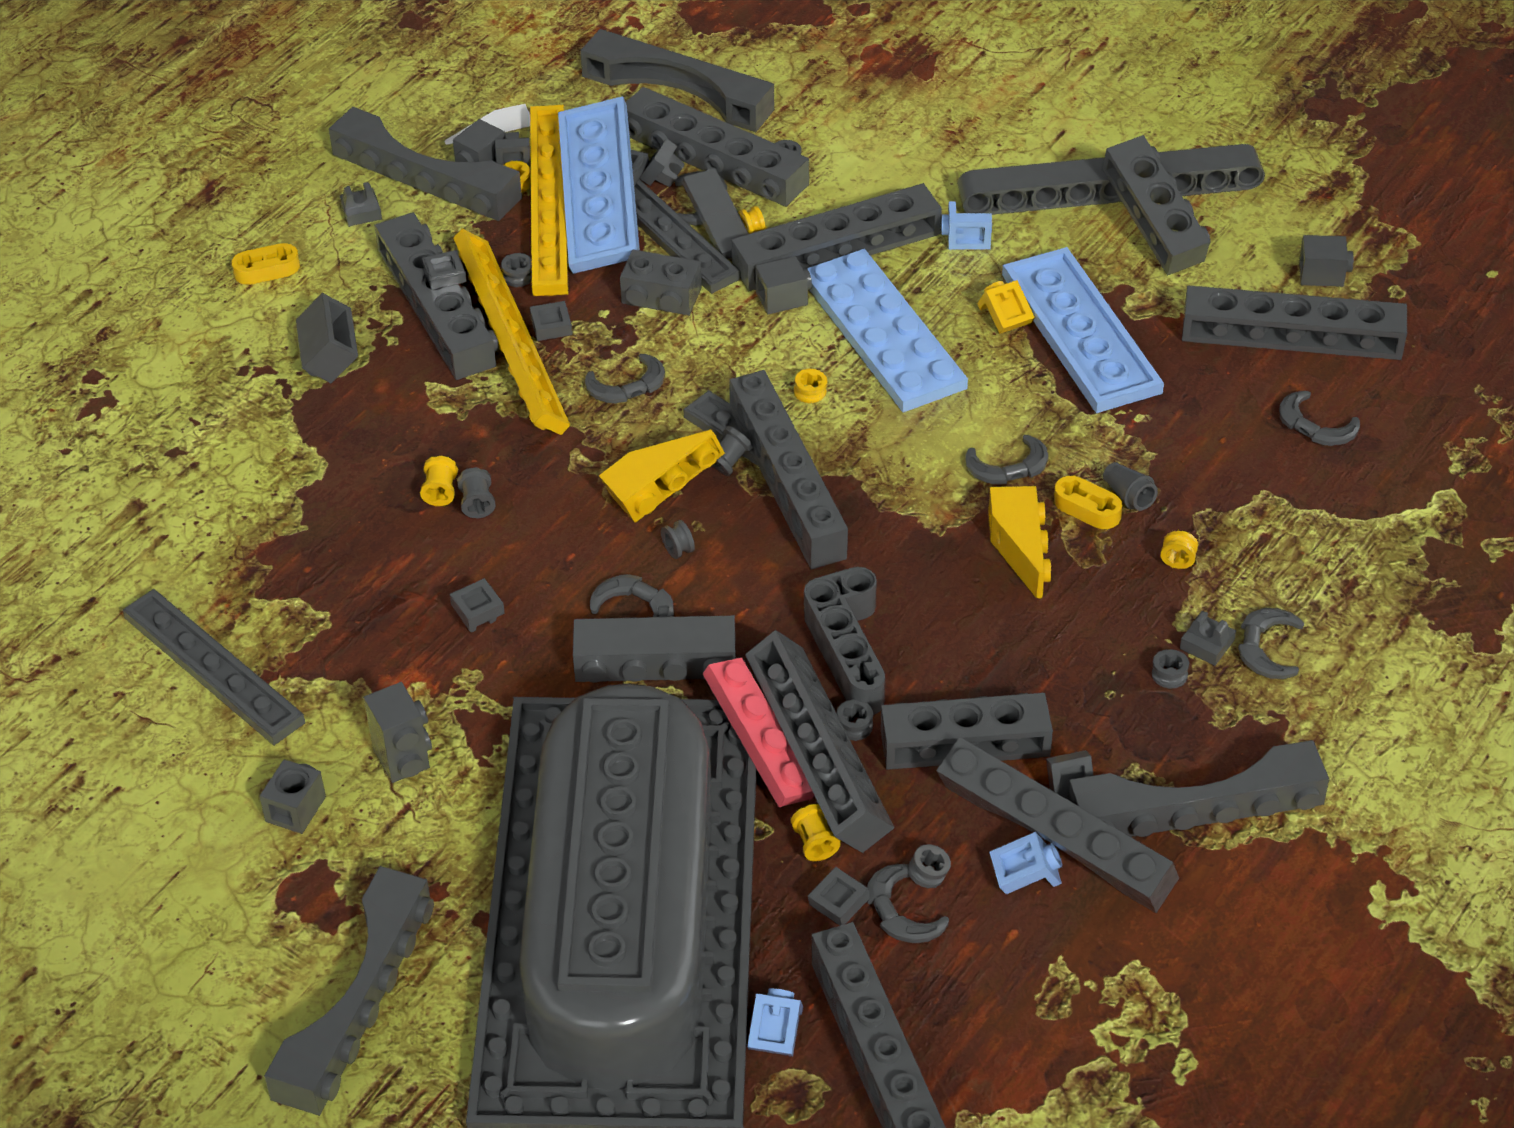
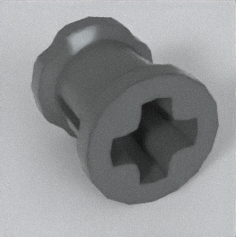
(734, 446)
(477, 499)

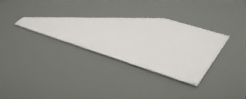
(504, 119)

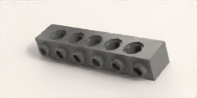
(712, 143)
(869, 224)
(444, 312)
(1295, 322)
(788, 470)
(819, 742)
(872, 1031)

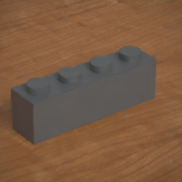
(650, 647)

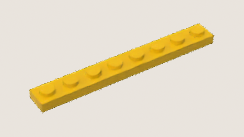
(547, 204)
(511, 333)

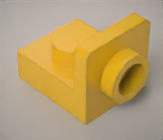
(1006, 305)

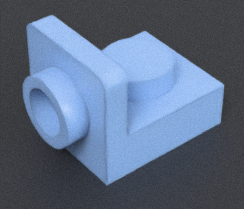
(966, 229)
(1025, 863)
(775, 1022)

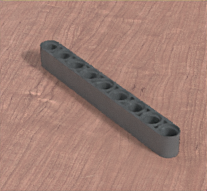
(1085, 183)

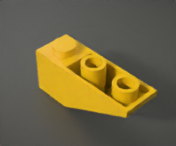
(656, 472)
(1017, 534)

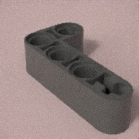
(832, 614)

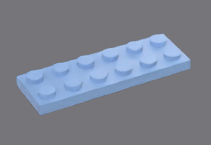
(598, 185)
(885, 331)
(1084, 331)

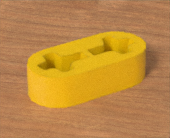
(265, 263)
(1087, 502)

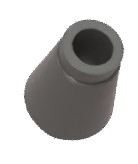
(1131, 486)

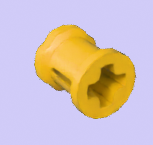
(438, 486)
(815, 833)

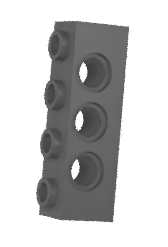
(1125, 168)
(1000, 725)

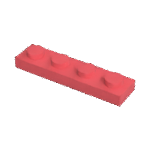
(758, 730)

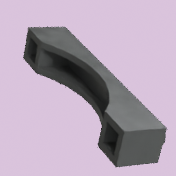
(622, 60)
(478, 186)
(1279, 782)
(1096, 844)
(312, 1061)

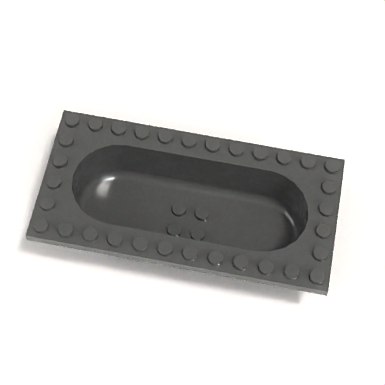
(618, 918)

